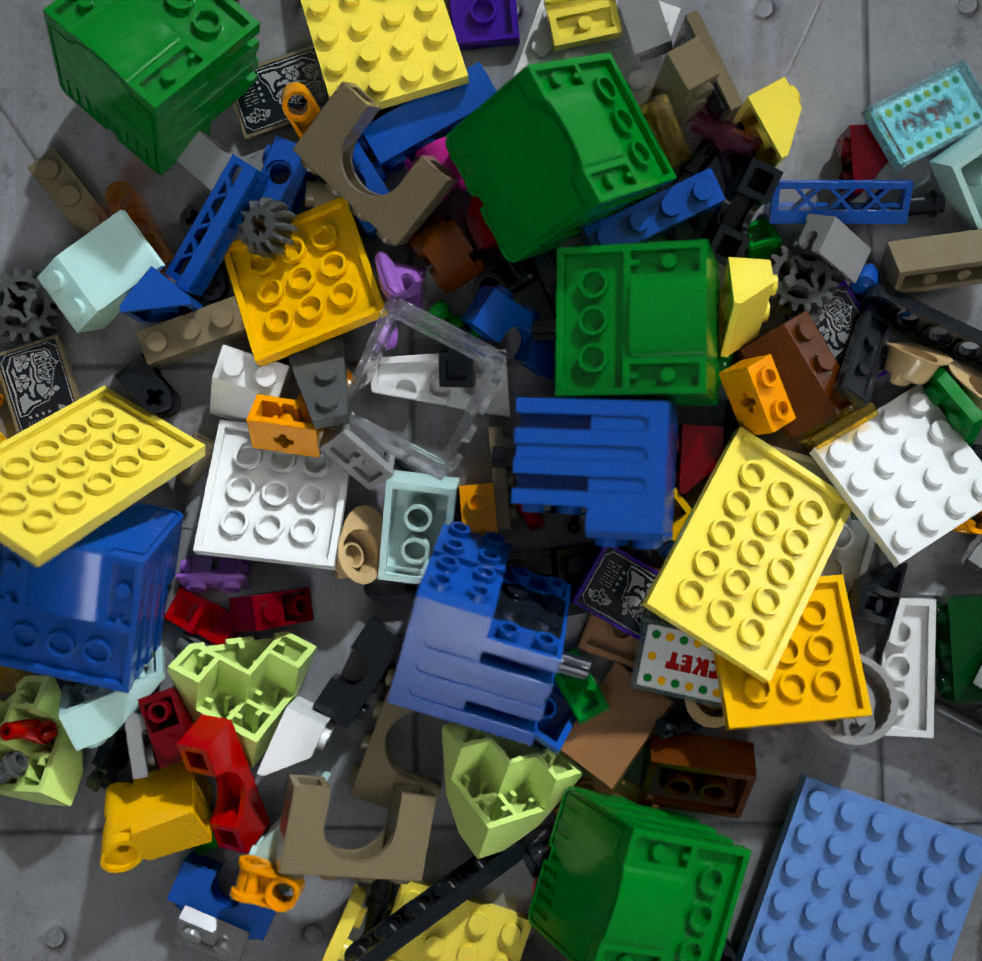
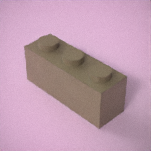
(687, 79)
(933, 262)
(192, 334)

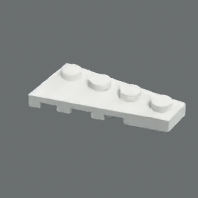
(418, 380)
(910, 663)

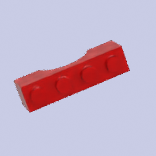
(215, 751)

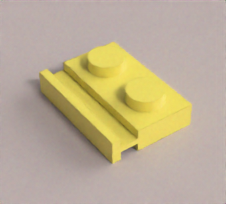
(582, 22)
(351, 917)

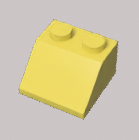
(772, 117)
(744, 301)

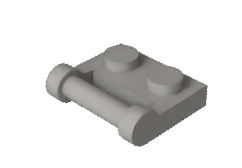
(139, 745)
(210, 935)

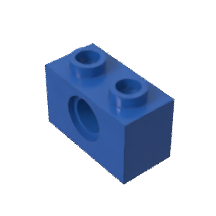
(281, 158)

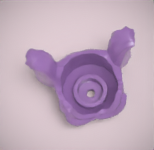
(399, 281)

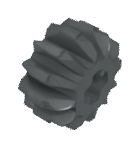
(267, 227)

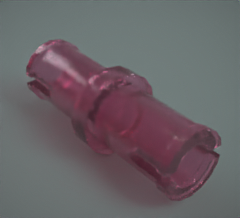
(725, 135)

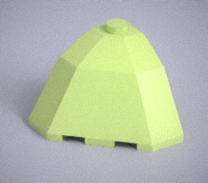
(244, 683)
(53, 767)
(500, 786)

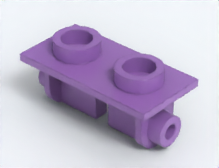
(201, 576)

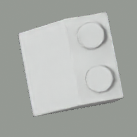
(240, 379)
(297, 736)

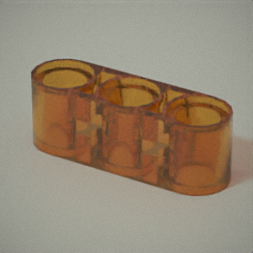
(140, 214)

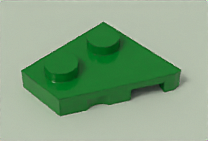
(955, 404)

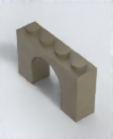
(329, 151)
(379, 770)
(393, 855)

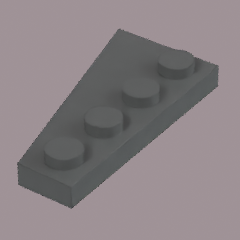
(323, 381)

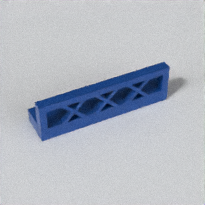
(847, 212)
(221, 228)

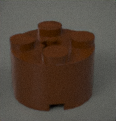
(449, 253)

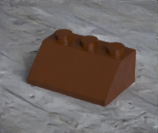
(805, 370)
(698, 774)

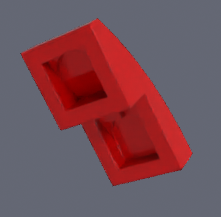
(201, 616)

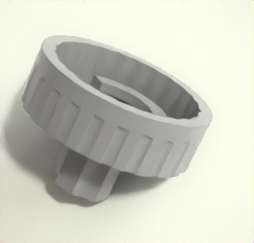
(866, 730)

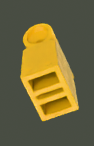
(154, 817)

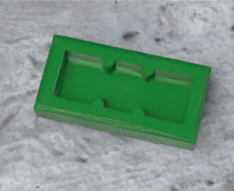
(582, 695)

